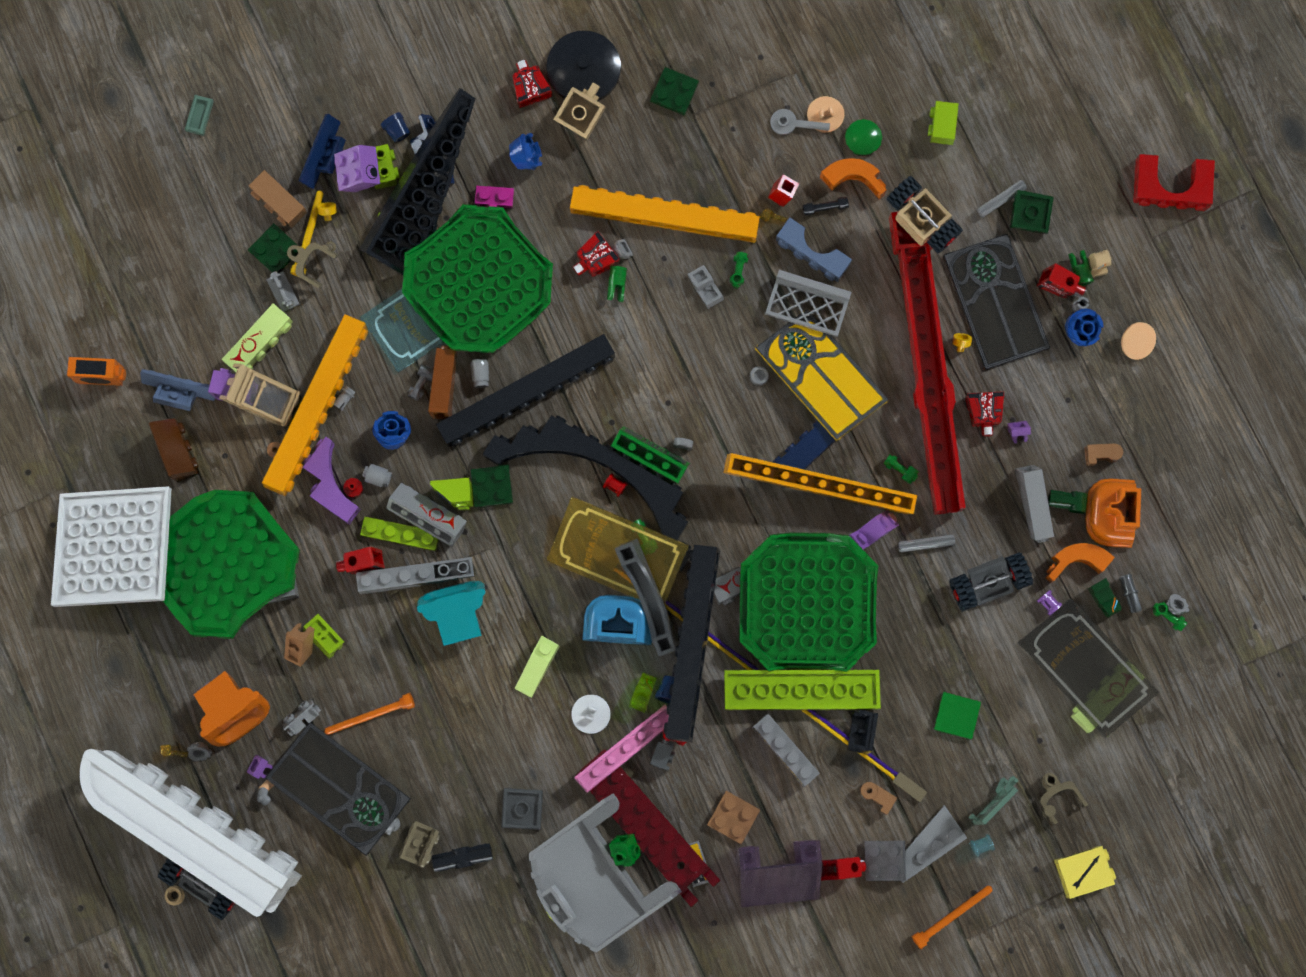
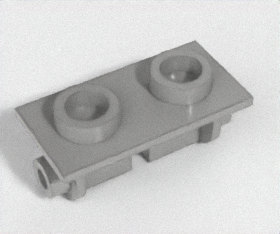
(282, 291)
(294, 721)

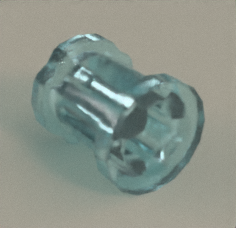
(982, 845)

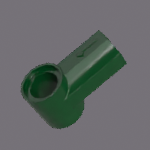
(1073, 501)

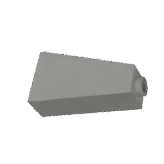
(1035, 502)

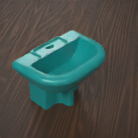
(454, 610)

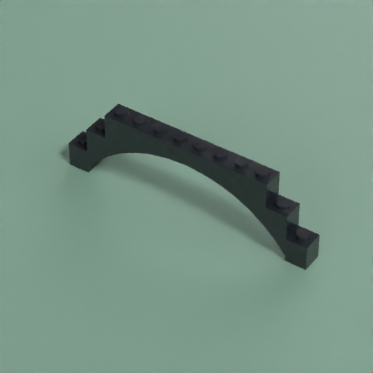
(563, 439)

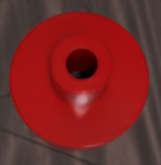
(353, 492)

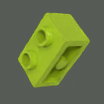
(943, 123)
(387, 172)

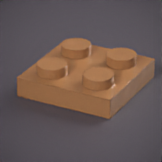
(733, 817)

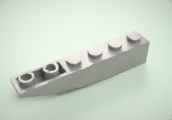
(414, 575)

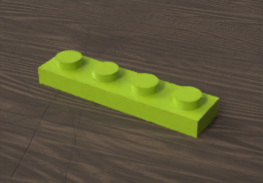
(398, 534)

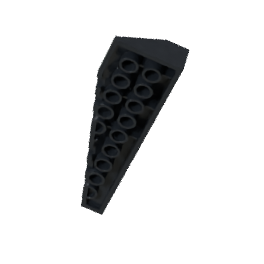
(419, 195)

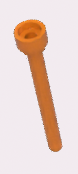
(405, 702)
(923, 937)

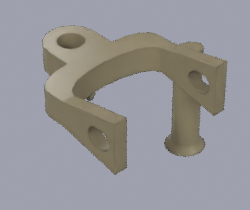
(303, 255)
(1051, 789)

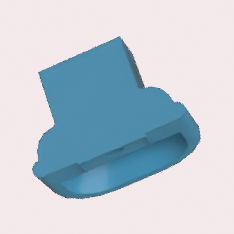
(616, 621)

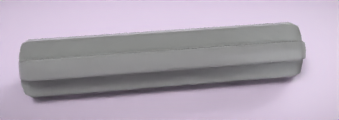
(1000, 199)
(926, 543)

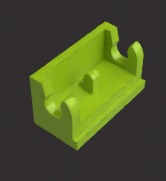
(324, 636)

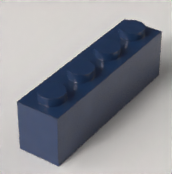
(808, 449)

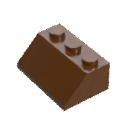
(174, 449)

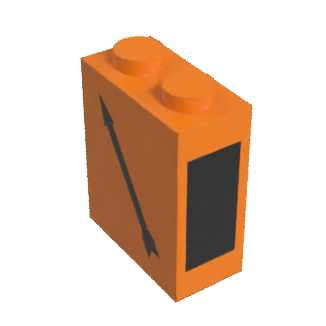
(96, 371)

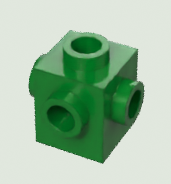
(624, 850)

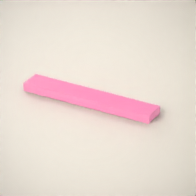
(623, 750)

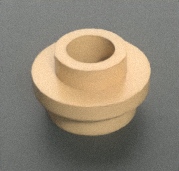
(168, 895)

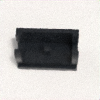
(862, 732)

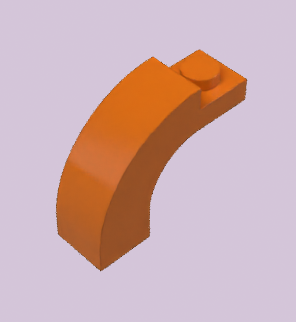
(854, 170)
(1086, 553)

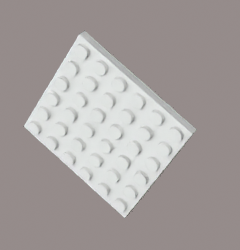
(111, 547)

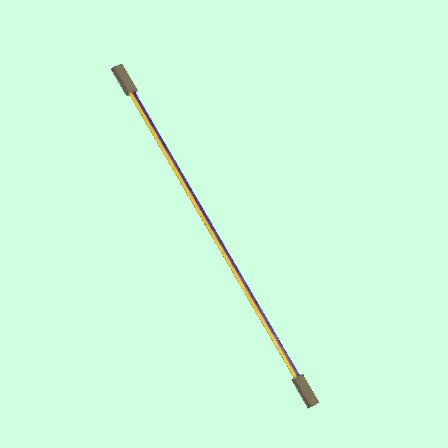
(900, 780)

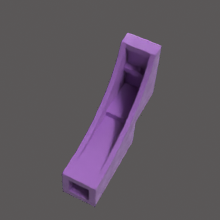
(327, 491)
(875, 529)

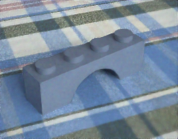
(832, 264)

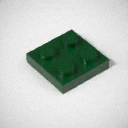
(674, 91)
(1031, 212)
(272, 249)
(491, 486)

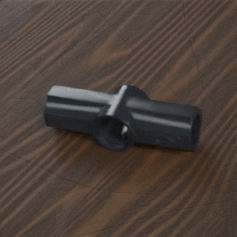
(462, 857)

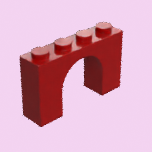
(1149, 190)

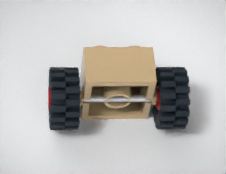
(923, 215)

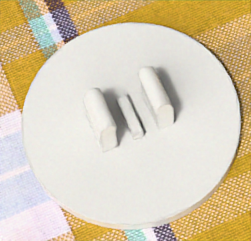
(590, 714)

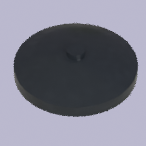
(583, 60)

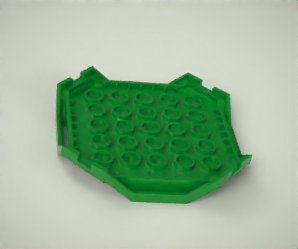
(477, 280)
(225, 562)
(808, 601)

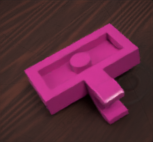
(494, 196)

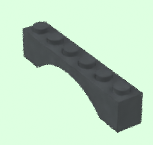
(659, 622)

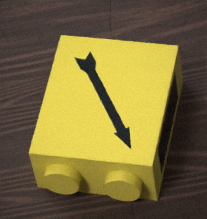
(1085, 872)

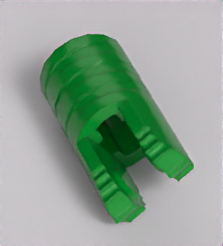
(1082, 270)
(617, 279)

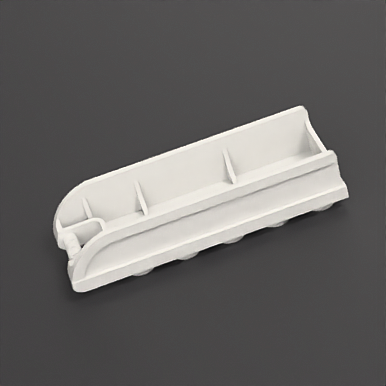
(185, 833)

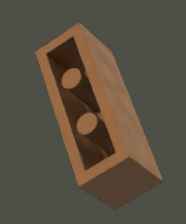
(277, 200)

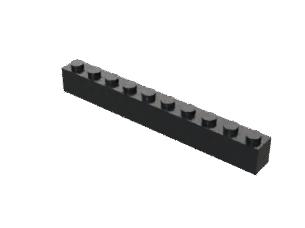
(526, 390)
(692, 644)

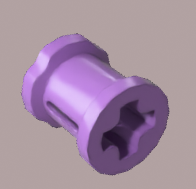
(1049, 602)

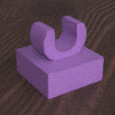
(1019, 429)
(257, 767)

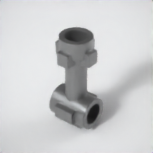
(425, 374)

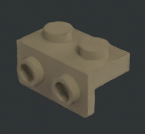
(419, 844)

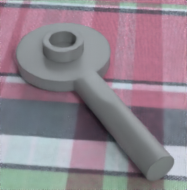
(784, 122)

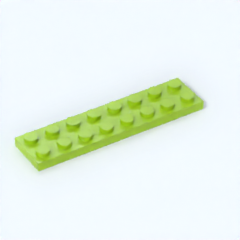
(801, 690)

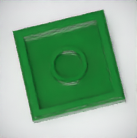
(957, 715)

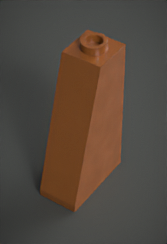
(443, 383)

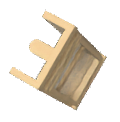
(261, 396)

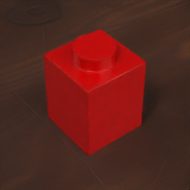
(783, 190)

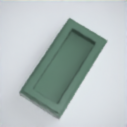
(199, 115)

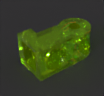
(642, 692)

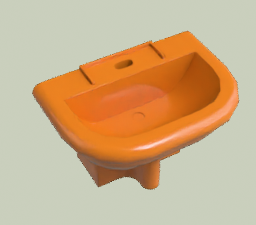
(1107, 509)
(229, 710)

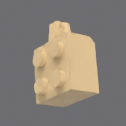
(581, 111)

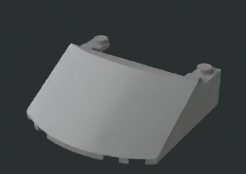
(584, 886)

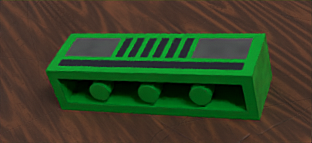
(650, 454)

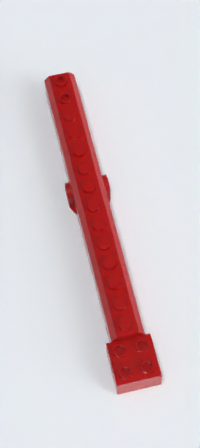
(934, 390)

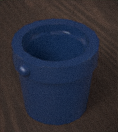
(396, 127)
(663, 692)

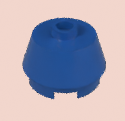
(525, 152)
(1084, 327)
(391, 430)

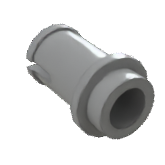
(1081, 303)
(344, 397)

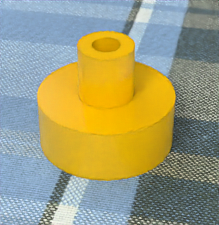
(327, 210)
(961, 341)

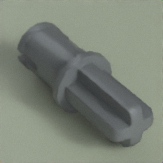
(1130, 593)

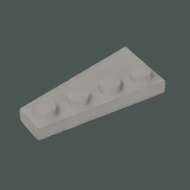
(933, 842)

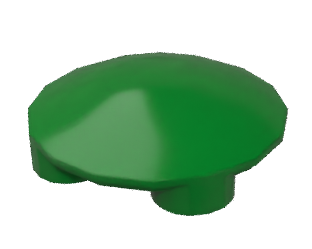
(863, 137)

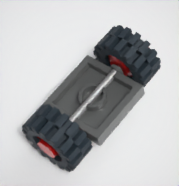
(991, 581)
(218, 903)

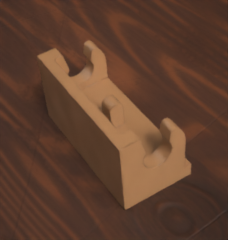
(299, 645)

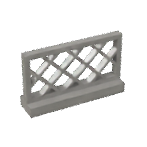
(814, 288)

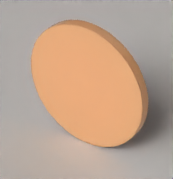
(826, 110)
(1138, 340)

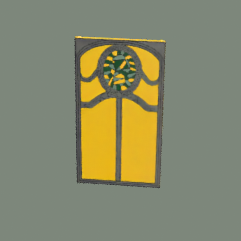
(822, 376)

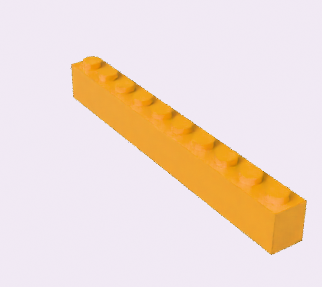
(664, 214)
(315, 405)
(820, 484)

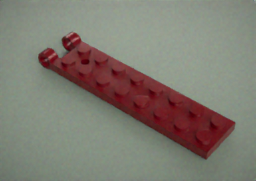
(653, 832)

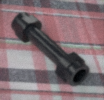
(841, 203)

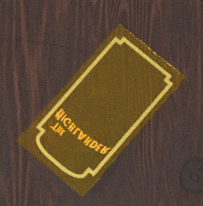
(589, 541)

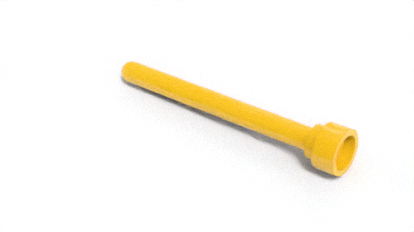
(310, 227)

